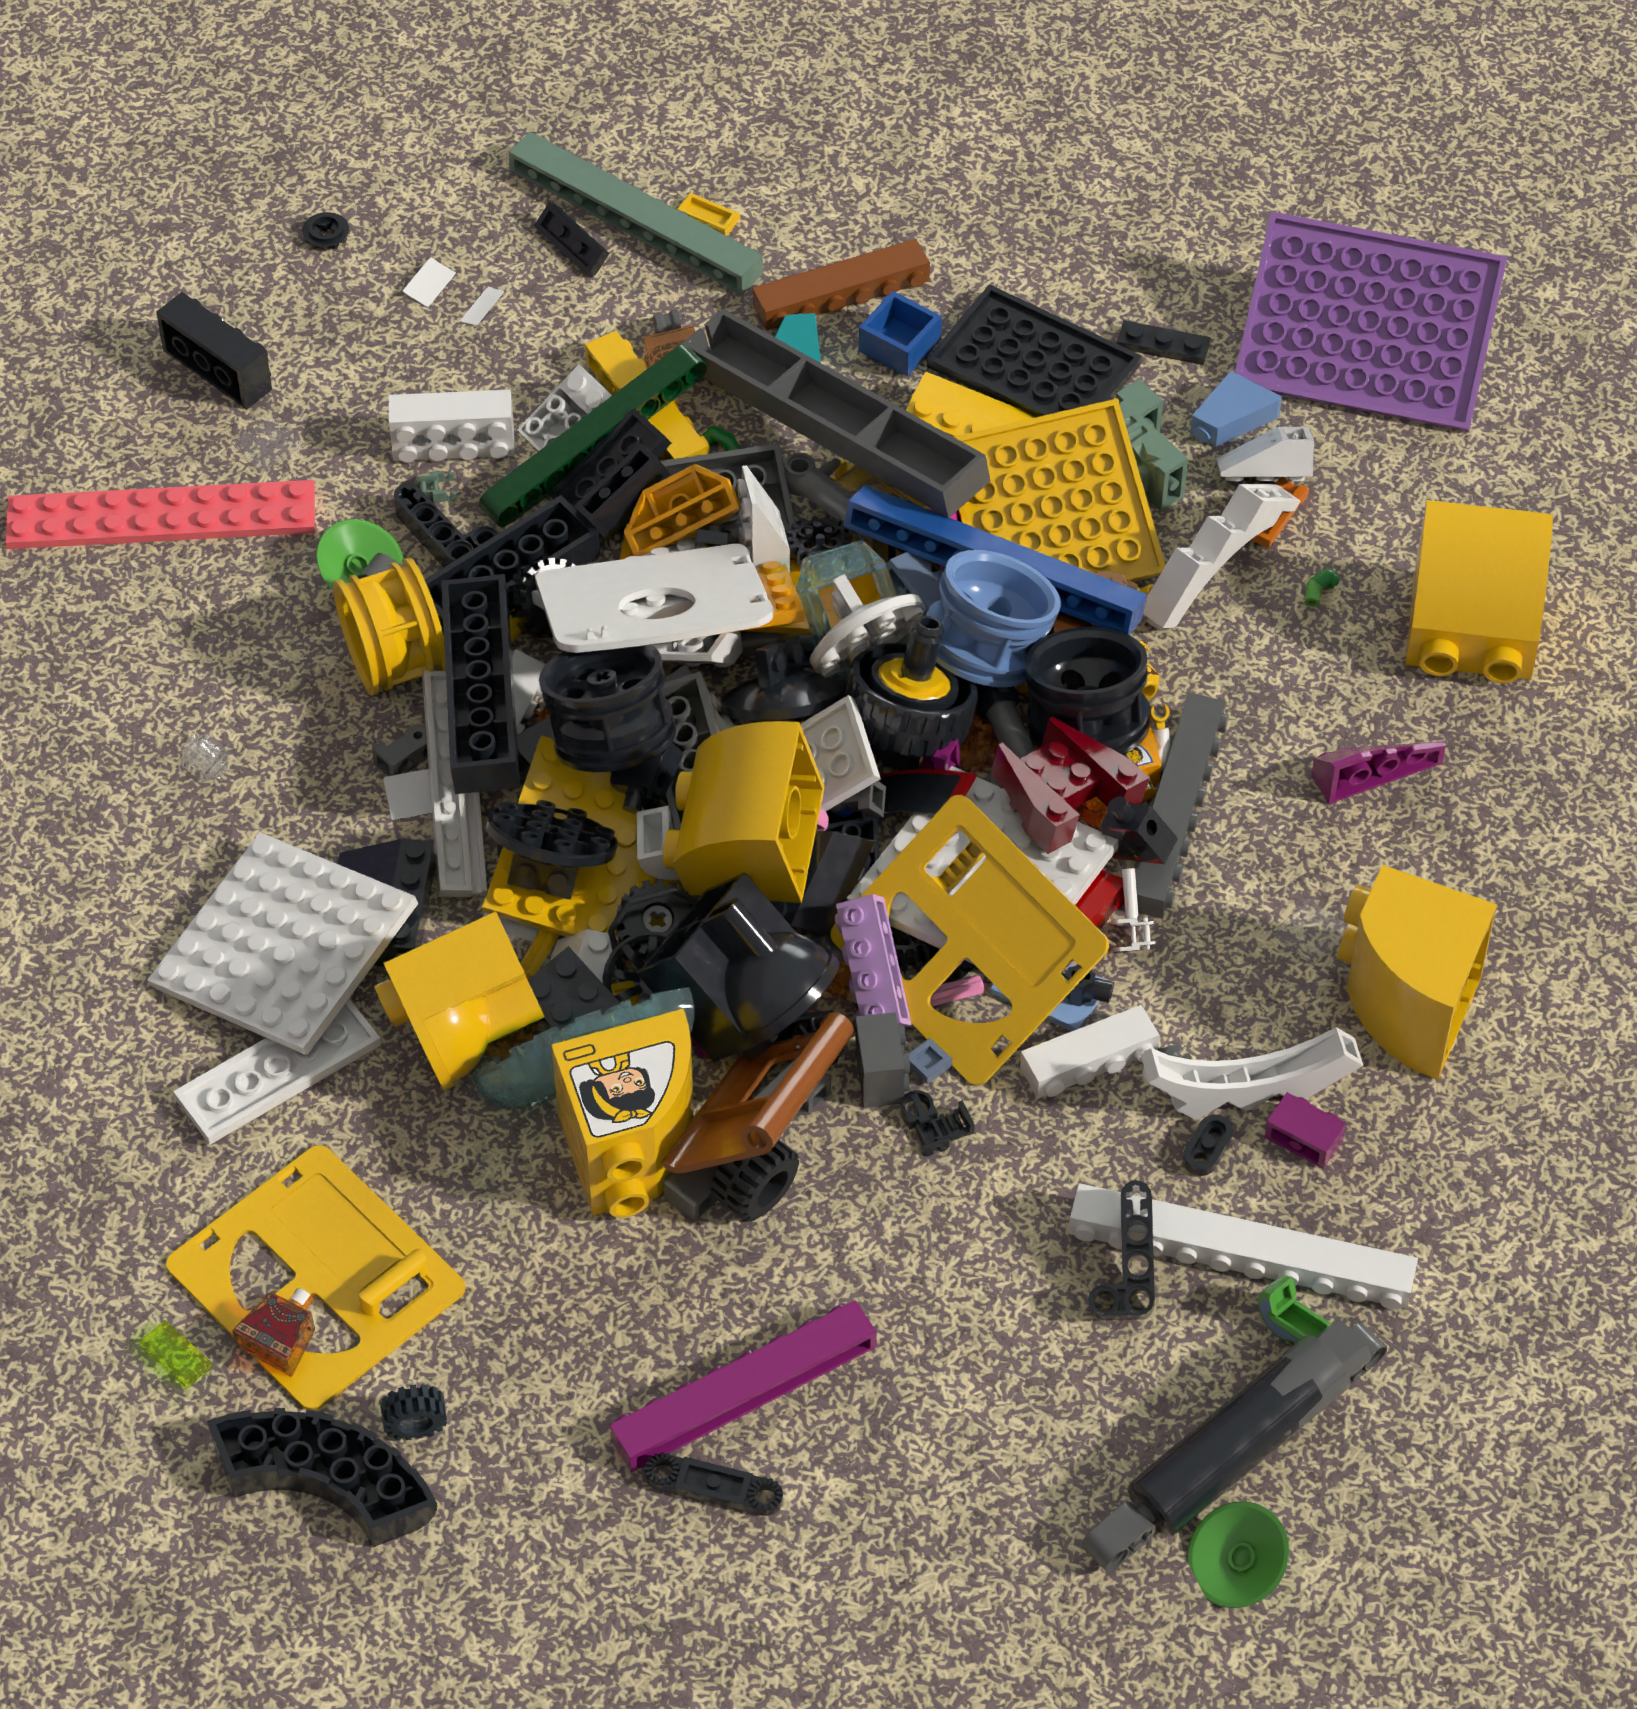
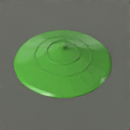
(349, 548)
(1238, 1554)

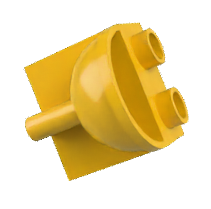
(460, 995)

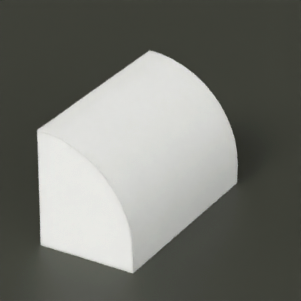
(651, 832)

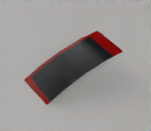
(923, 789)

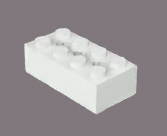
(451, 425)

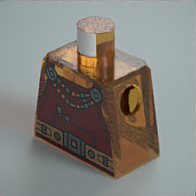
(277, 1330)

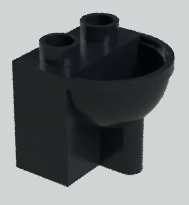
(742, 968)

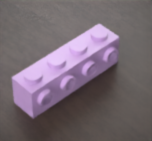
(872, 957)

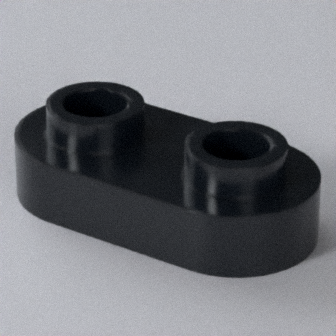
(1206, 1147)

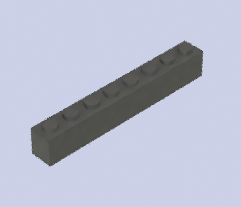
(1179, 796)

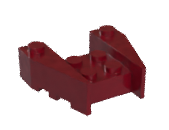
(1061, 777)

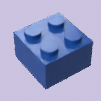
(900, 333)

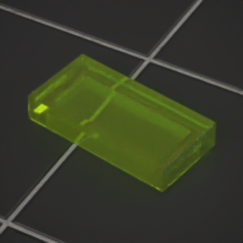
(175, 1354)

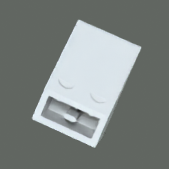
(564, 407)
(1274, 454)
(762, 523)

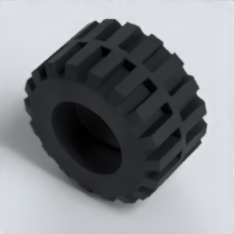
(755, 1183)

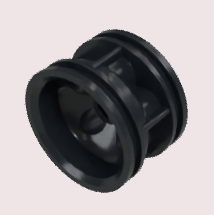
(1090, 683)
(607, 707)

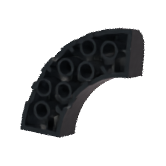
(324, 1460)

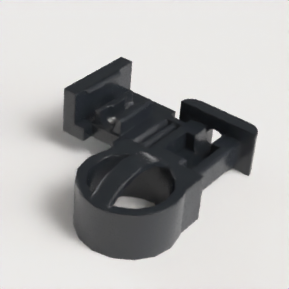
(937, 1129)

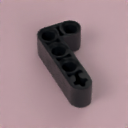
(434, 528)
(1131, 1250)

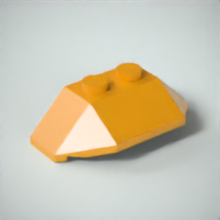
(679, 508)

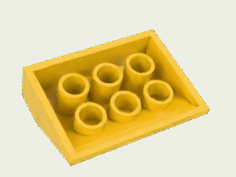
(958, 408)

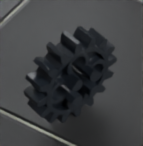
(816, 537)

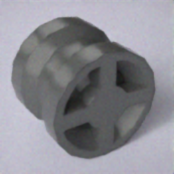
(666, 322)

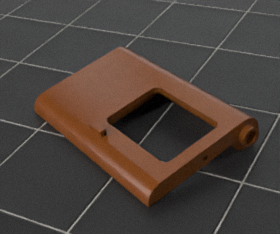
(738, 1129)

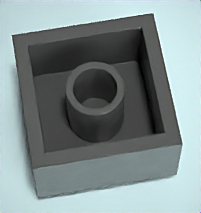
(881, 1059)

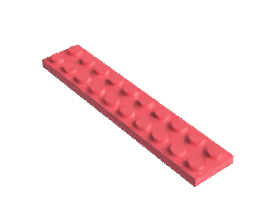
(160, 514)

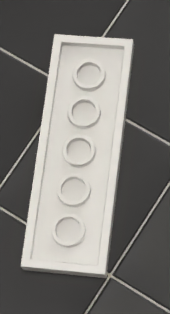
(271, 1075)

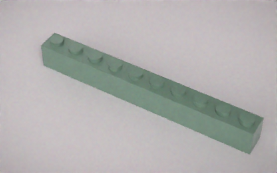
(636, 213)

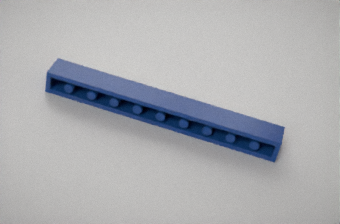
(939, 538)

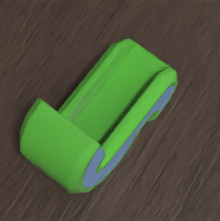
(1285, 1315)

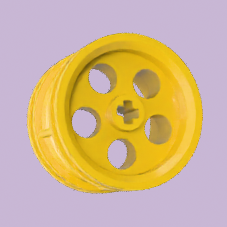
(390, 626)

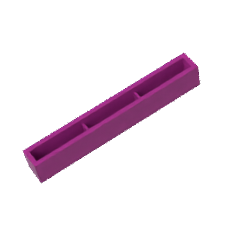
(743, 1385)

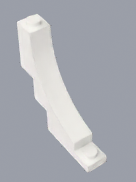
(1189, 569)

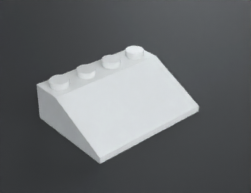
(714, 649)

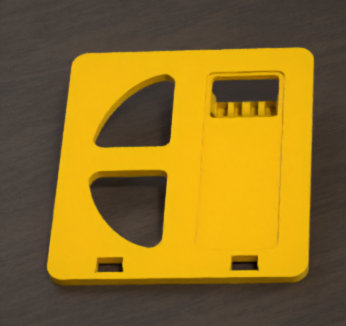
(1000, 919)
(341, 1249)

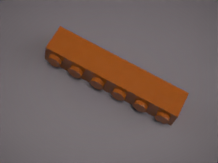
(842, 283)

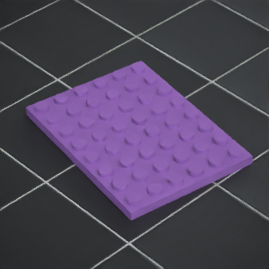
(1370, 320)

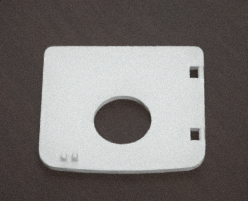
(587, 599)

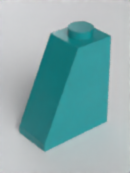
(801, 333)

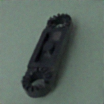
(713, 1484)

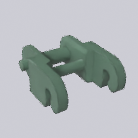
(432, 480)

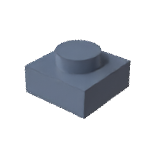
(929, 1061)

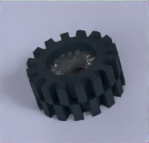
(413, 1412)

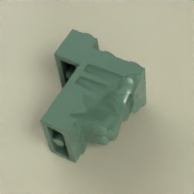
(1158, 460)

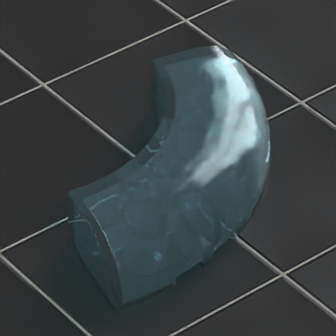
(528, 1073)

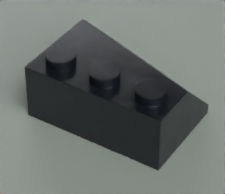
(831, 877)

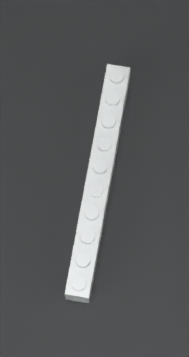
(1250, 1248)

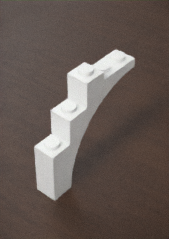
(1205, 1085)

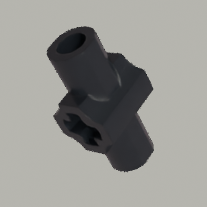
(1088, 988)

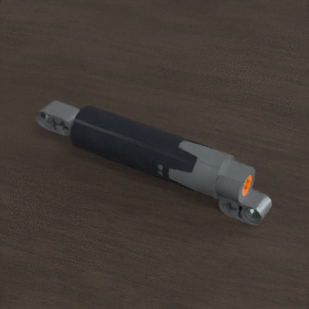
(1235, 1439)

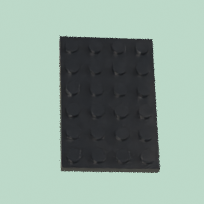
(1031, 356)

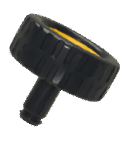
(909, 698)

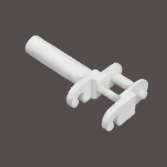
(1131, 913)

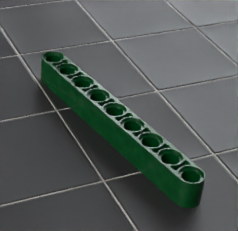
(550, 465)

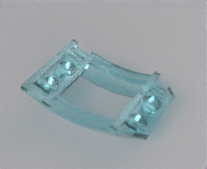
(821, 570)

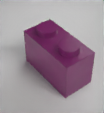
(1305, 1130)

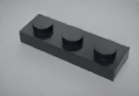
(571, 239)
(1164, 342)

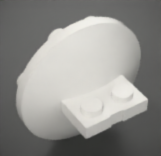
(862, 626)

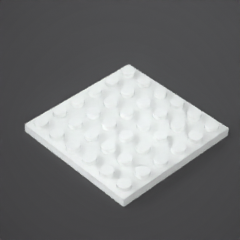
(1068, 868)
(283, 943)

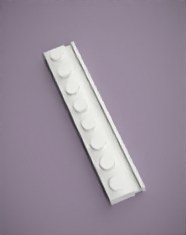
(455, 817)

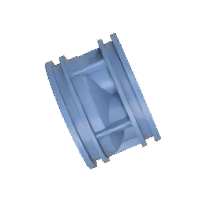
(992, 616)

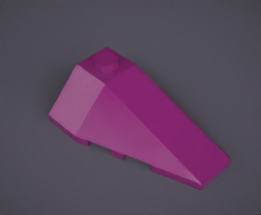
(1363, 768)

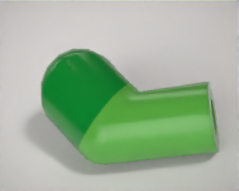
(1325, 577)

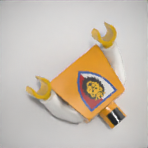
(1153, 751)

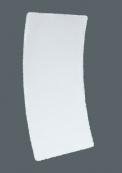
(431, 281)
(408, 794)

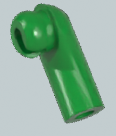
(726, 439)

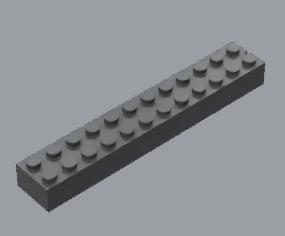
(840, 414)

